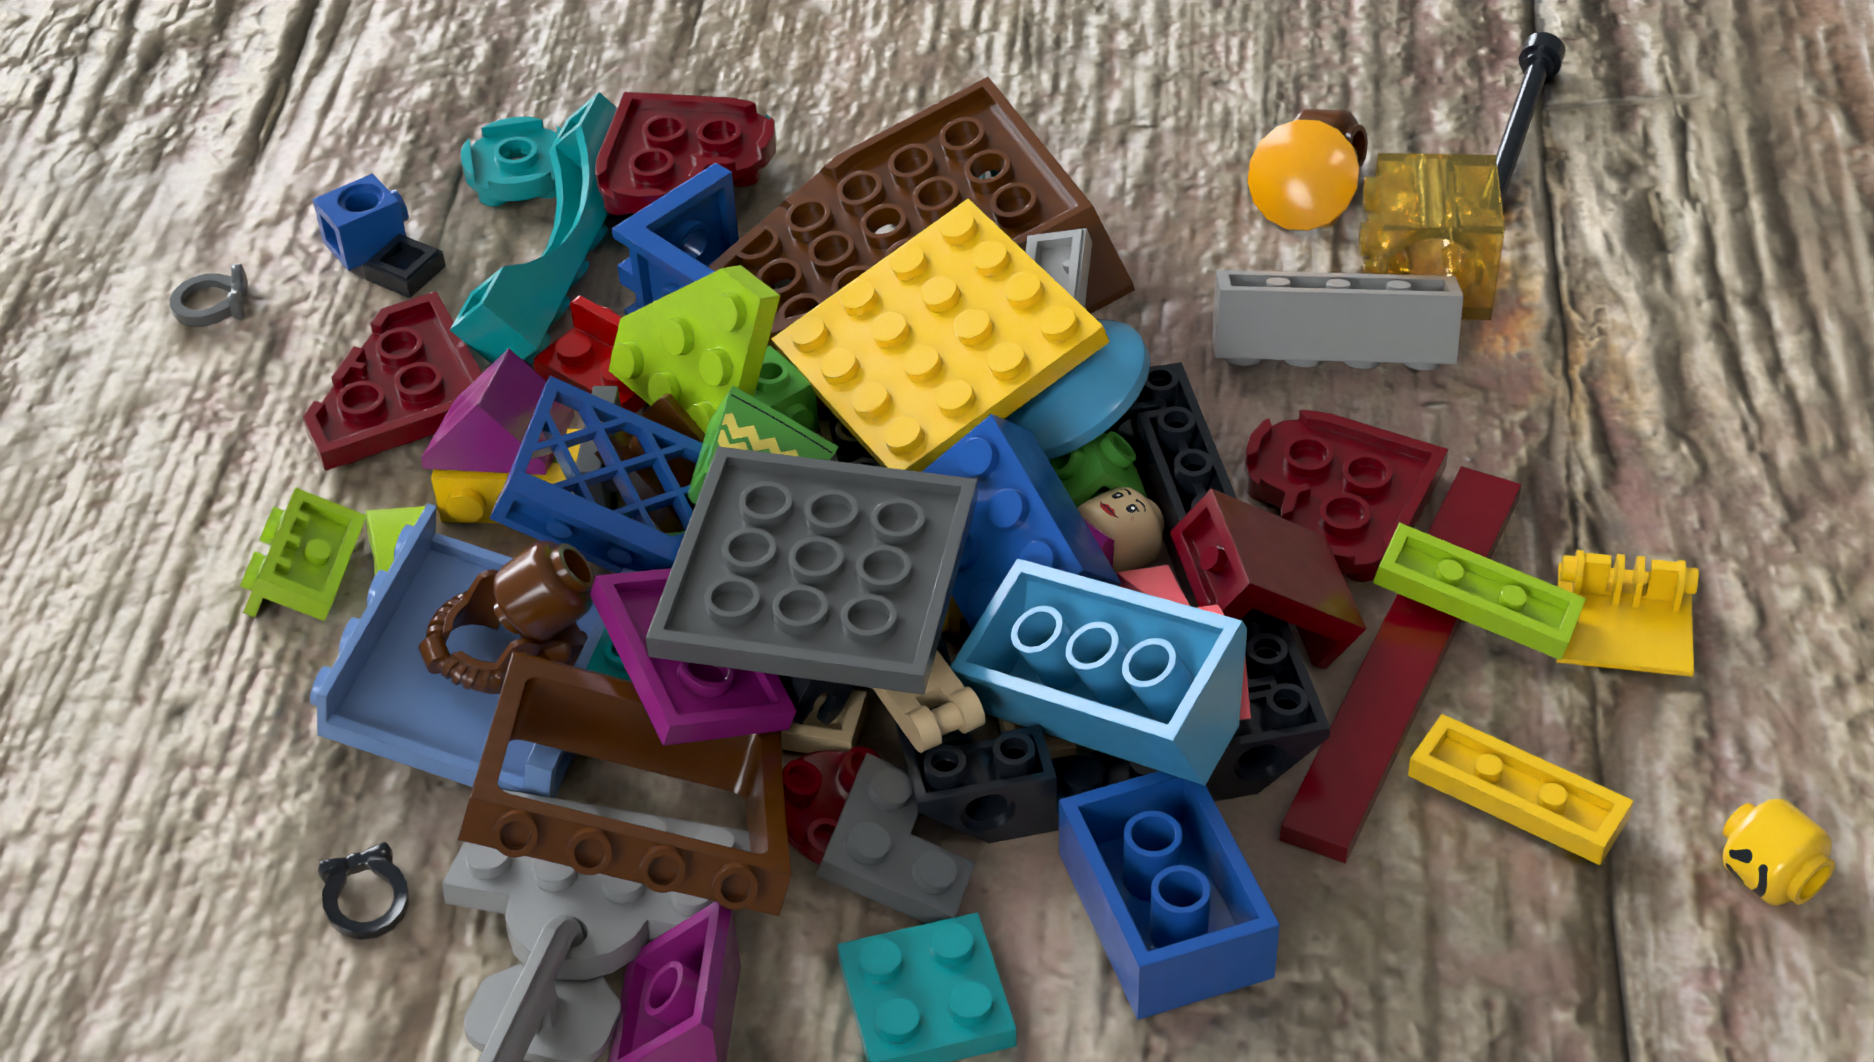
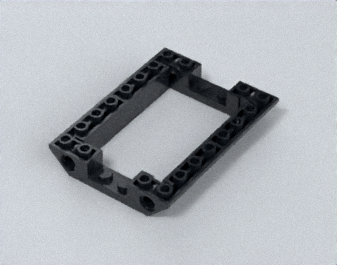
(1010, 782)

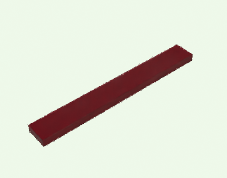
(1391, 683)

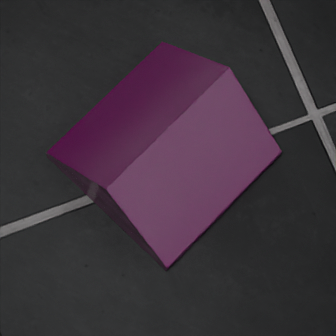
(491, 421)
(681, 993)

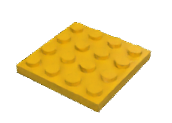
(939, 340)

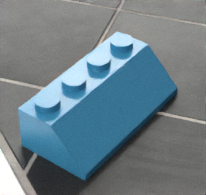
(1109, 669)

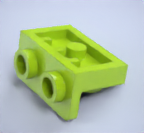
(305, 555)

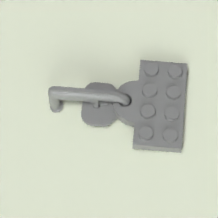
(567, 937)

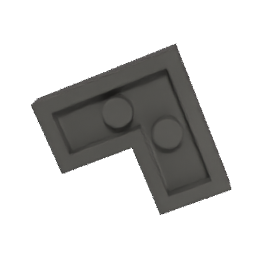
(880, 856)

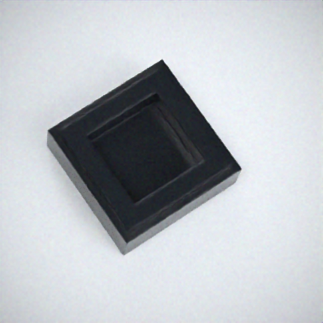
(404, 265)

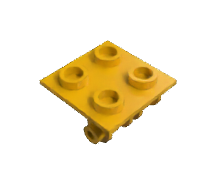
(1631, 615)

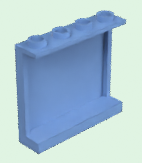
(388, 700)

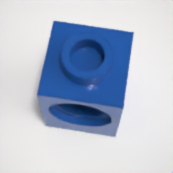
(360, 219)

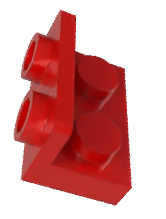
(585, 353)

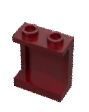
(1268, 564)

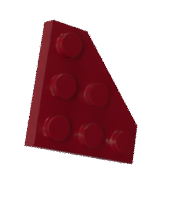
(392, 385)

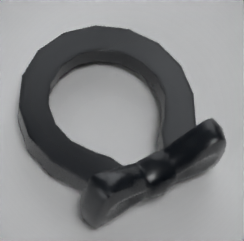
(335, 874)

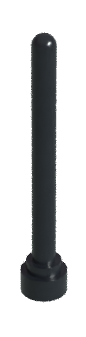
(1539, 61)

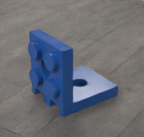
(678, 236)

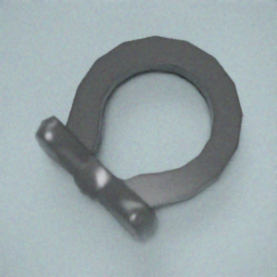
(232, 306)

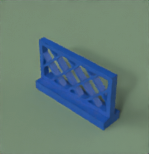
(574, 518)

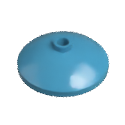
(1090, 395)

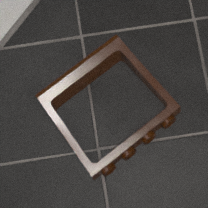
(607, 721)

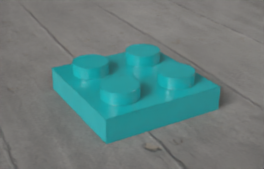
(927, 993)

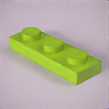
(1479, 591)

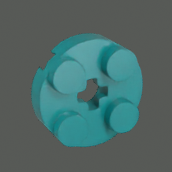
(500, 179)

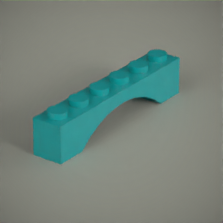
(526, 298)

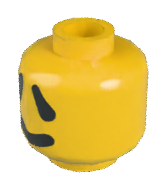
(1777, 852)

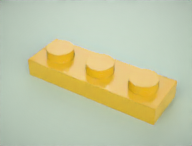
(1520, 788)

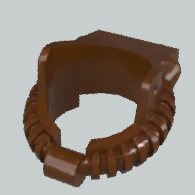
(477, 608)

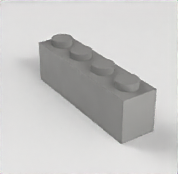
(1336, 318)

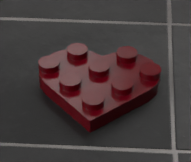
(673, 137)
(1343, 482)

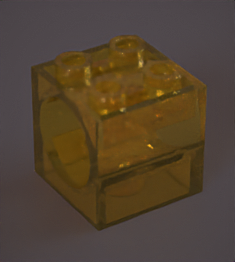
(1436, 220)

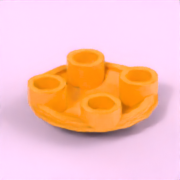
(1303, 175)

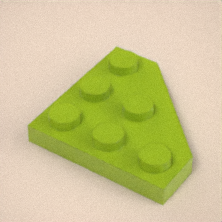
(698, 342)

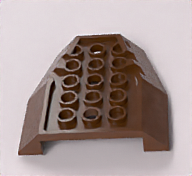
(911, 180)

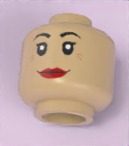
(1132, 524)

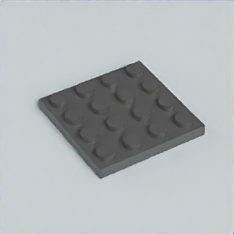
(816, 570)

